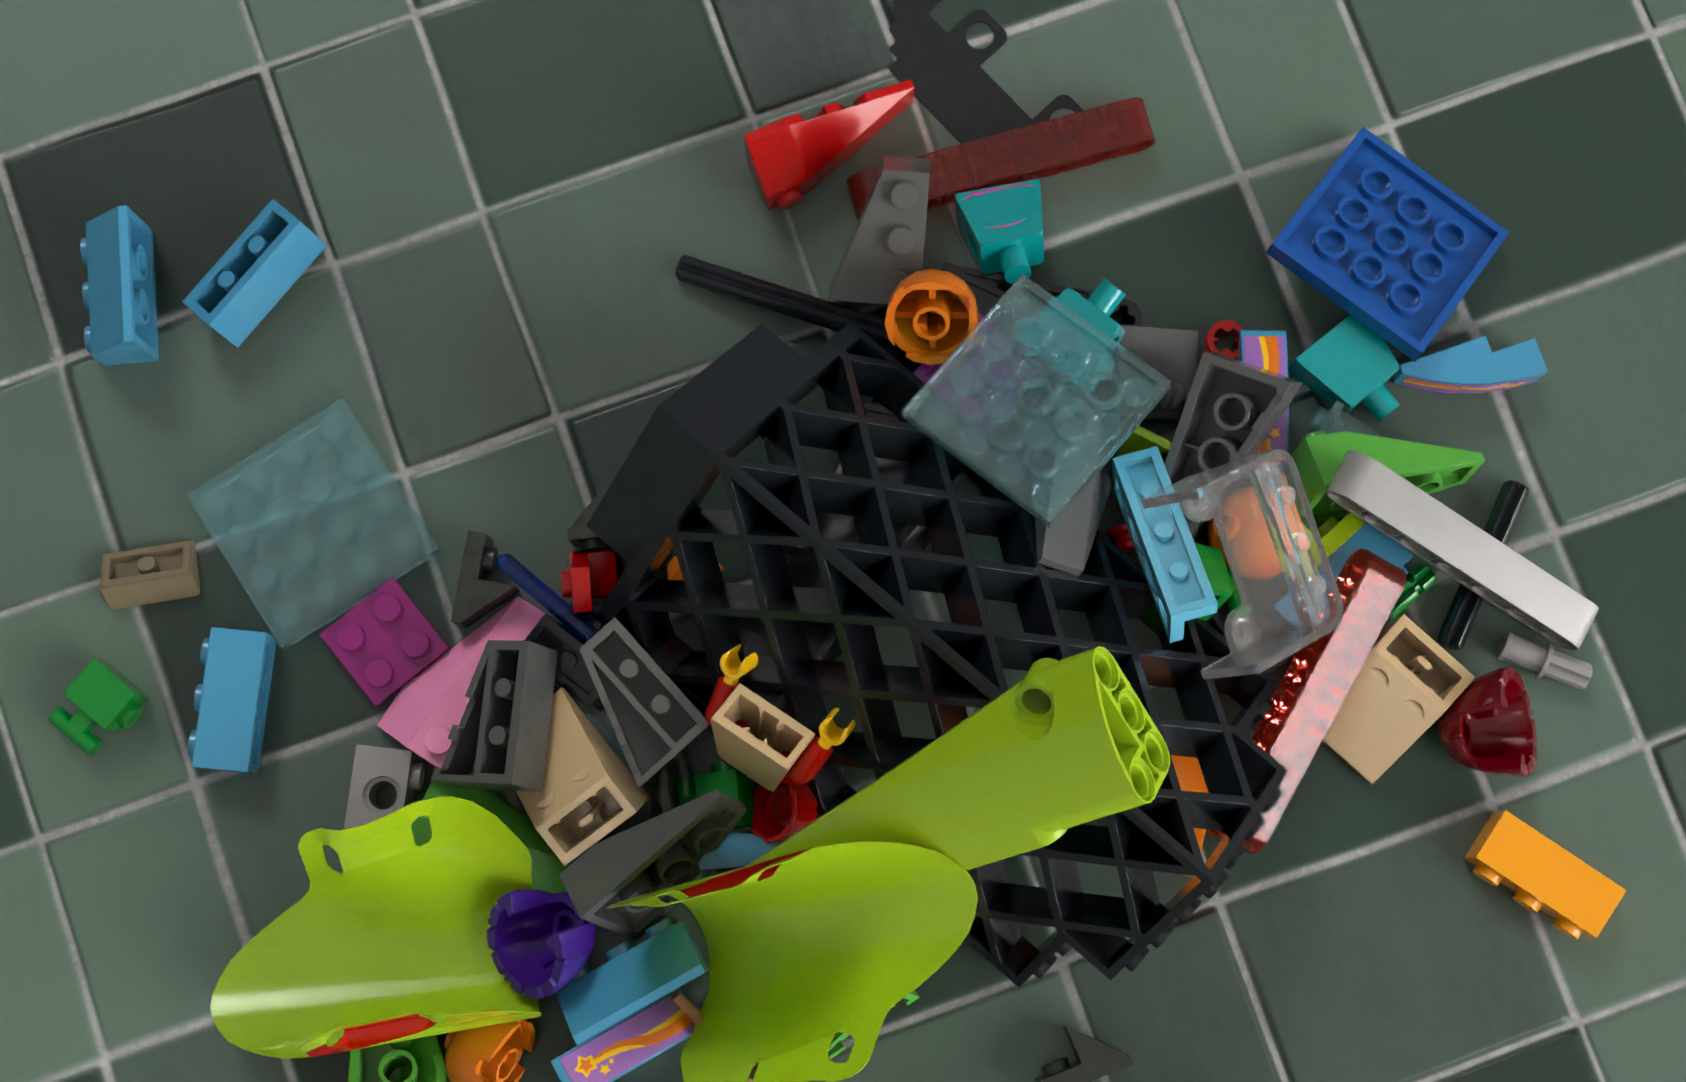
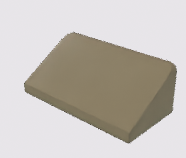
(150, 575)

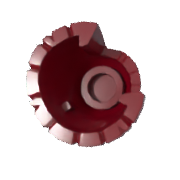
(1491, 726)

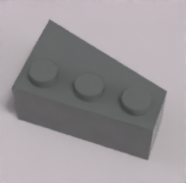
(887, 235)

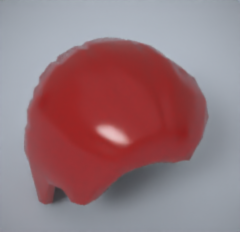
(782, 812)

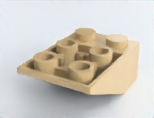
(1395, 698)
(583, 785)

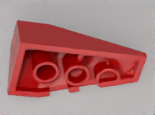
(798, 154)

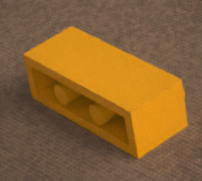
(1544, 876)

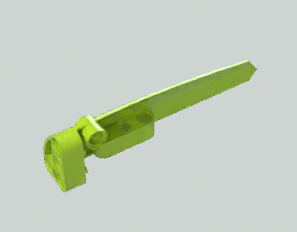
(1014, 773)

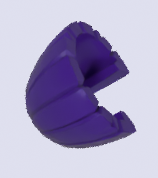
(538, 941)

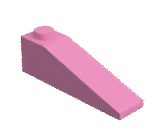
(436, 697)

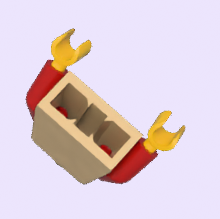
(761, 737)

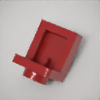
(589, 575)

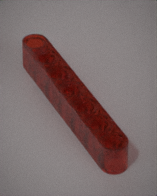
(1028, 152)
(1323, 676)

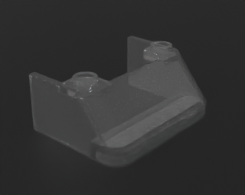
(1271, 554)

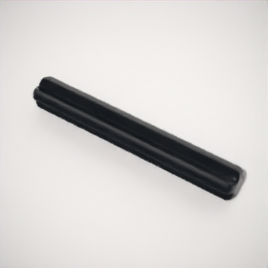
(1466, 602)

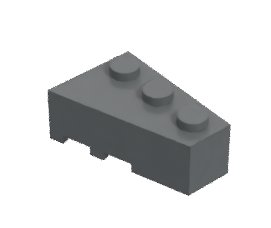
(641, 701)
(505, 721)

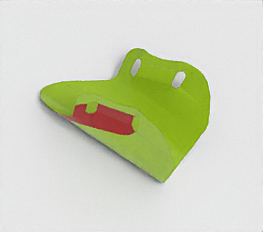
(385, 944)
(815, 952)

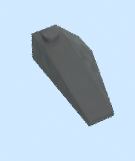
(1071, 537)
(646, 860)

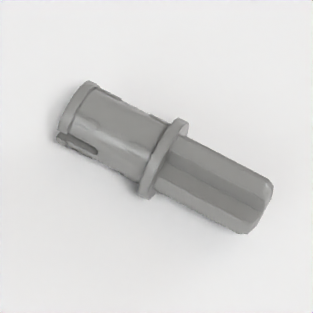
(1544, 660)

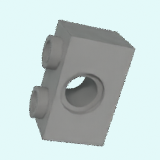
(374, 768)

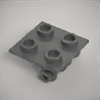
(1172, 355)

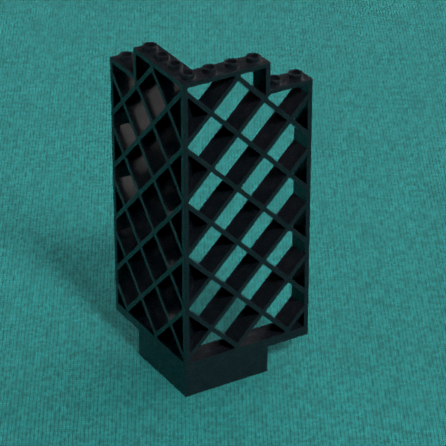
(959, 663)

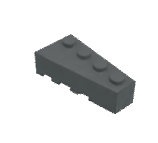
(1226, 417)

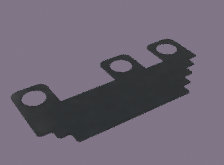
(950, 74)

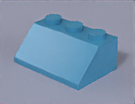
(120, 289)
(631, 979)

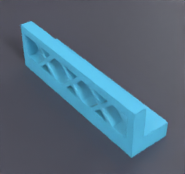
(1162, 542)

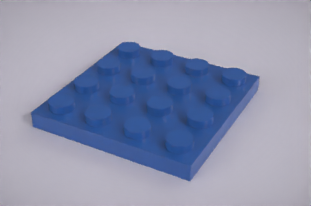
(1388, 243)

